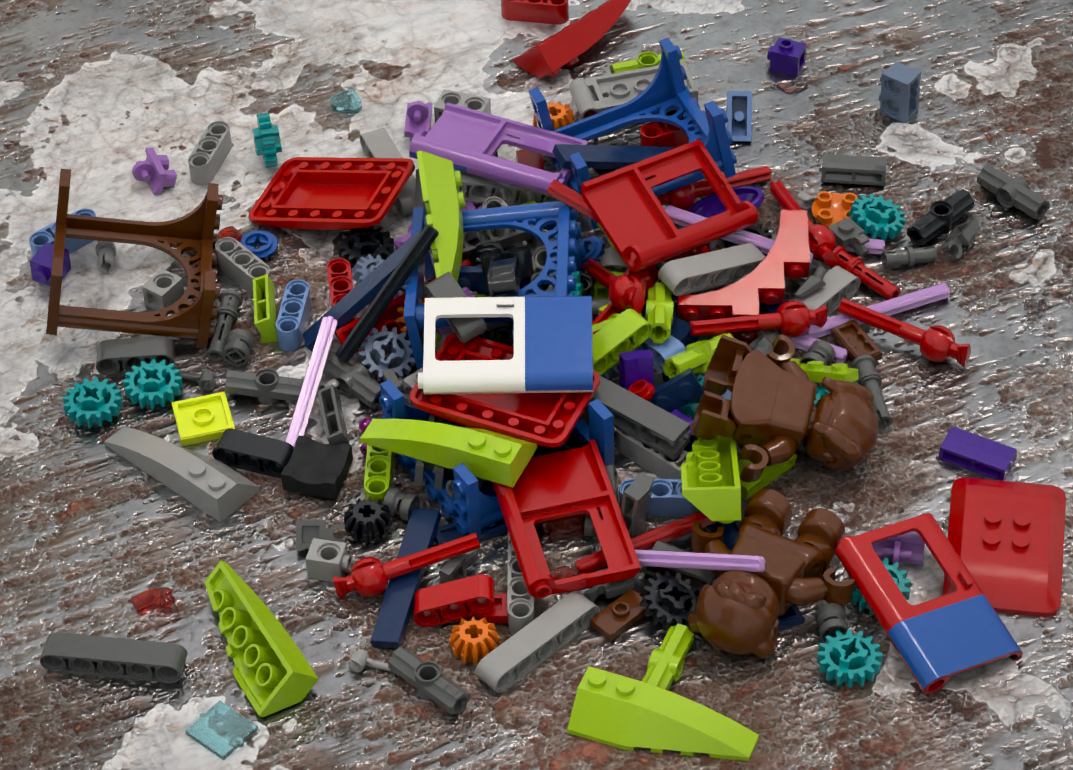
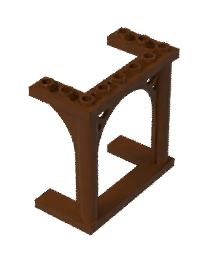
(185, 233)

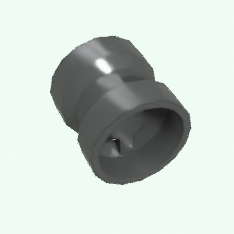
(238, 347)
(819, 351)
(401, 503)
(830, 619)

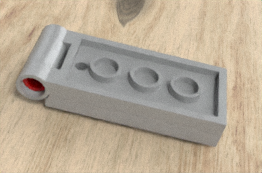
(611, 90)

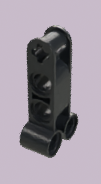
(506, 269)

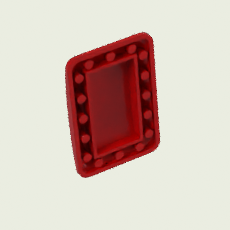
(331, 192)
(531, 417)
(1010, 542)

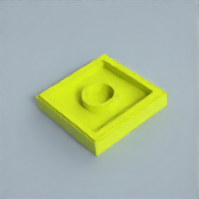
(202, 418)

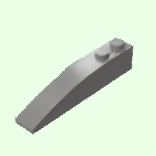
(190, 474)

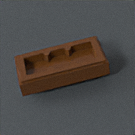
(855, 340)
(619, 615)

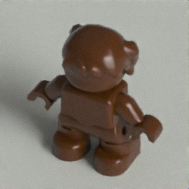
(777, 409)
(744, 606)

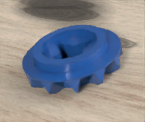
(267, 242)
(594, 249)

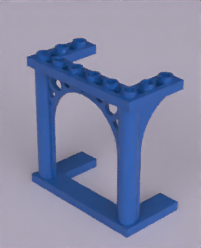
(663, 93)
(552, 216)
(477, 508)

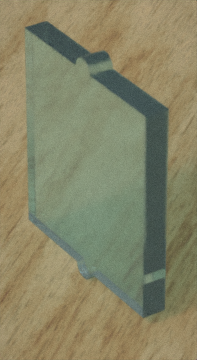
(221, 730)

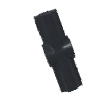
(940, 217)

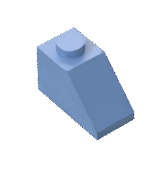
(739, 115)

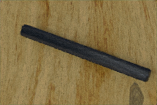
(387, 293)

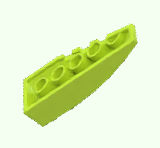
(444, 210)
(480, 450)
(712, 479)
(263, 652)
(642, 715)

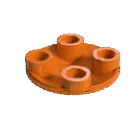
(832, 207)

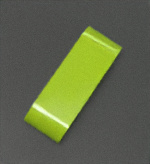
(618, 336)
(378, 472)

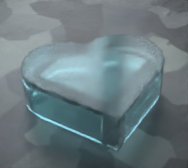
(346, 101)

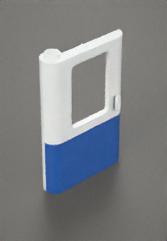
(549, 347)

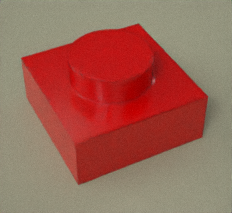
(499, 612)

